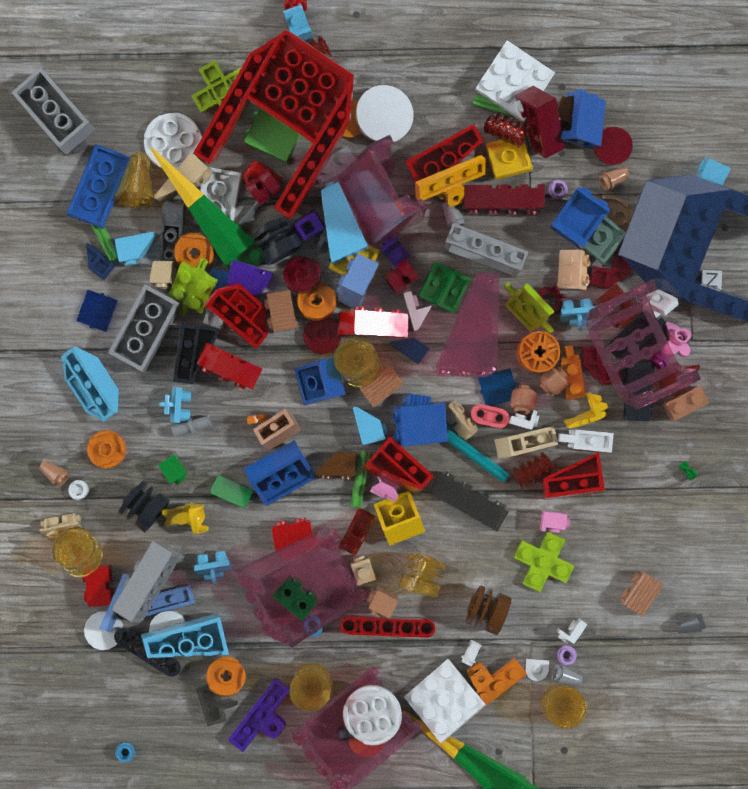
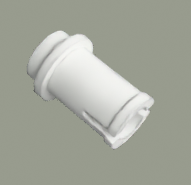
(471, 653)

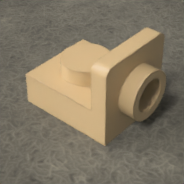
(362, 570)

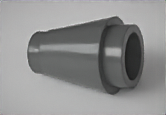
(693, 623)

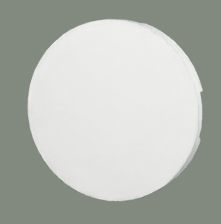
(384, 112)
(172, 137)
(372, 714)

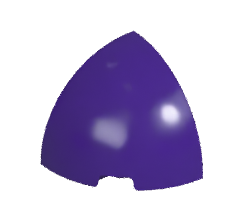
(250, 277)

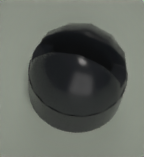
(343, 734)

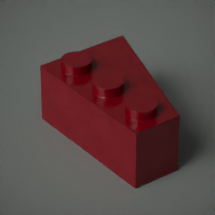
(542, 119)

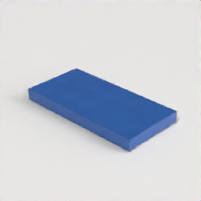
(98, 186)

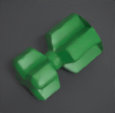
(690, 472)

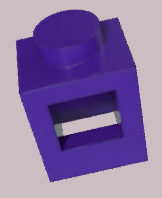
(307, 232)

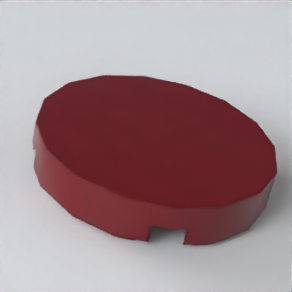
(615, 146)
(302, 275)
(321, 335)

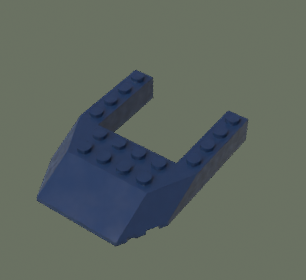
(673, 235)

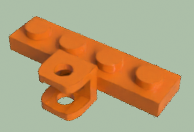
(493, 685)

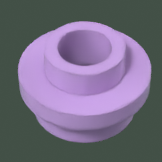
(558, 183)
(566, 661)

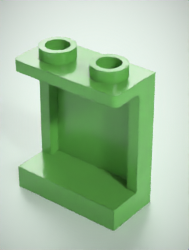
(271, 136)

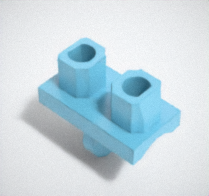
(576, 316)
(177, 414)
(210, 569)

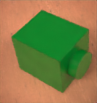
(173, 469)

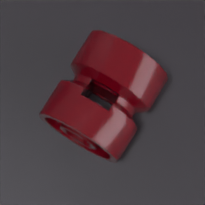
(264, 179)
(401, 277)

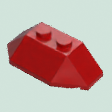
(240, 313)

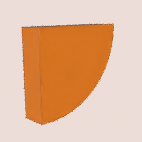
(257, 419)

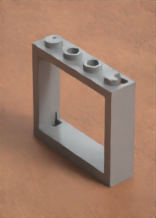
(485, 250)

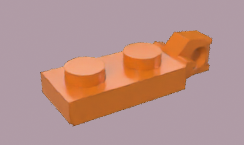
(572, 366)

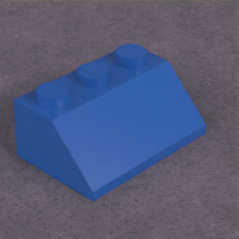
(279, 473)

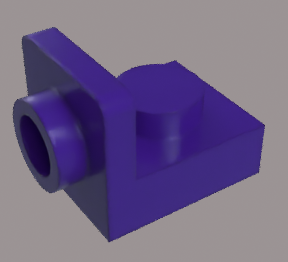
(394, 251)

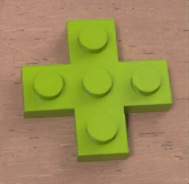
(216, 86)
(543, 561)

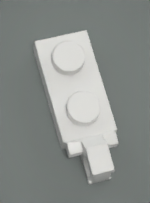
(588, 440)

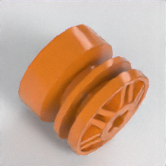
(530, 360)

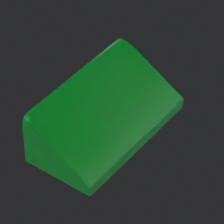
(231, 491)

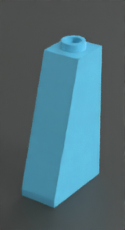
(341, 226)

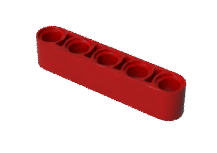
(396, 631)

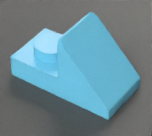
(298, 23)

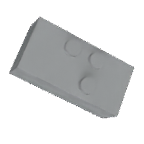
(53, 110)
(145, 328)
(146, 582)

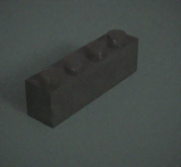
(468, 501)

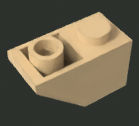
(162, 274)

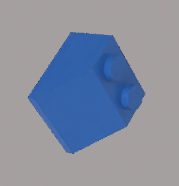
(319, 381)

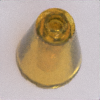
(136, 183)

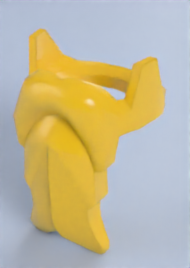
(594, 414)
(189, 514)

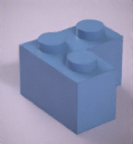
(356, 282)

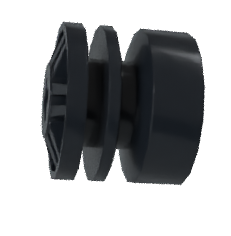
(276, 239)
(144, 506)

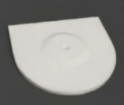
(537, 669)

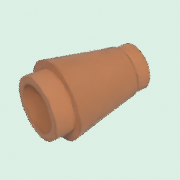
(613, 178)
(54, 473)

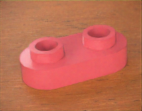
(489, 416)

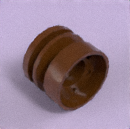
(488, 610)

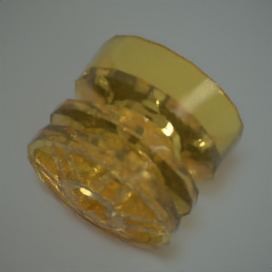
(422, 575)
(311, 698)
(572, 712)

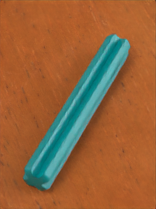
(477, 456)

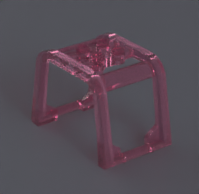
(644, 294)

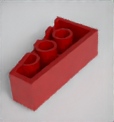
(444, 154)

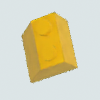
(399, 518)

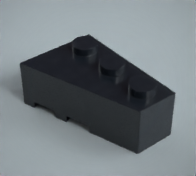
(190, 347)

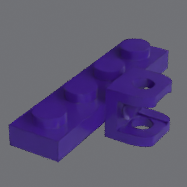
(262, 716)

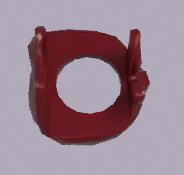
(554, 290)

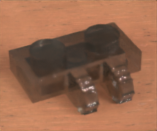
(212, 706)

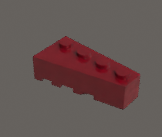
(504, 199)

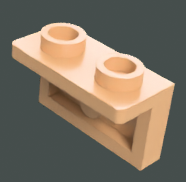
(573, 269)

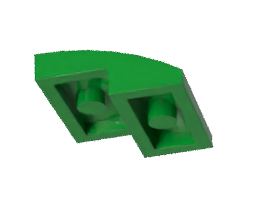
(444, 287)

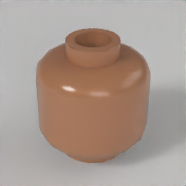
(554, 381)
(523, 400)

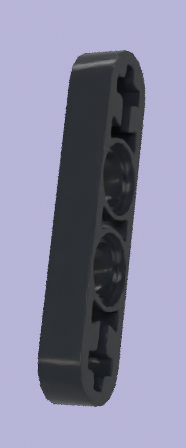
(142, 655)

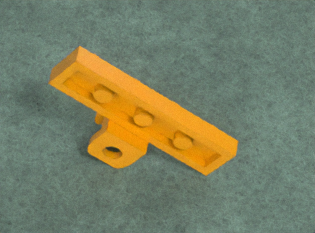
(449, 182)

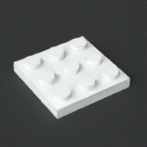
(510, 74)
(444, 701)

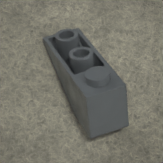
(172, 227)

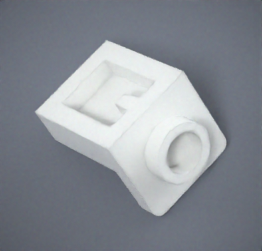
(520, 420)
(575, 630)

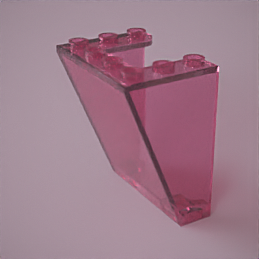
(374, 197)
(474, 333)
(319, 568)
(349, 760)

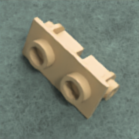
(466, 426)
(52, 528)

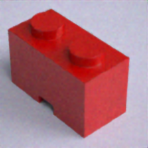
(286, 534)
(97, 586)

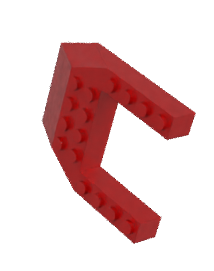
(299, 90)

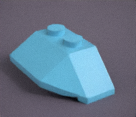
(90, 383)

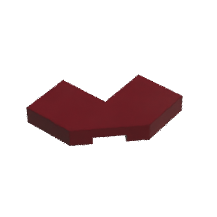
(606, 278)
(593, 365)

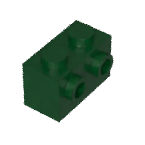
(296, 597)

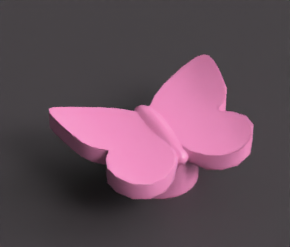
(678, 339)
(385, 489)

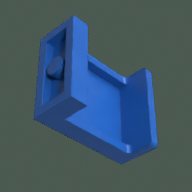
(586, 119)
(580, 217)
(420, 424)

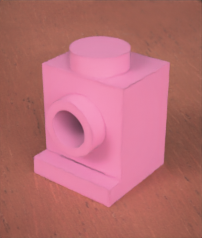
(554, 521)

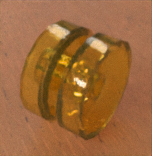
(358, 362)
(77, 551)

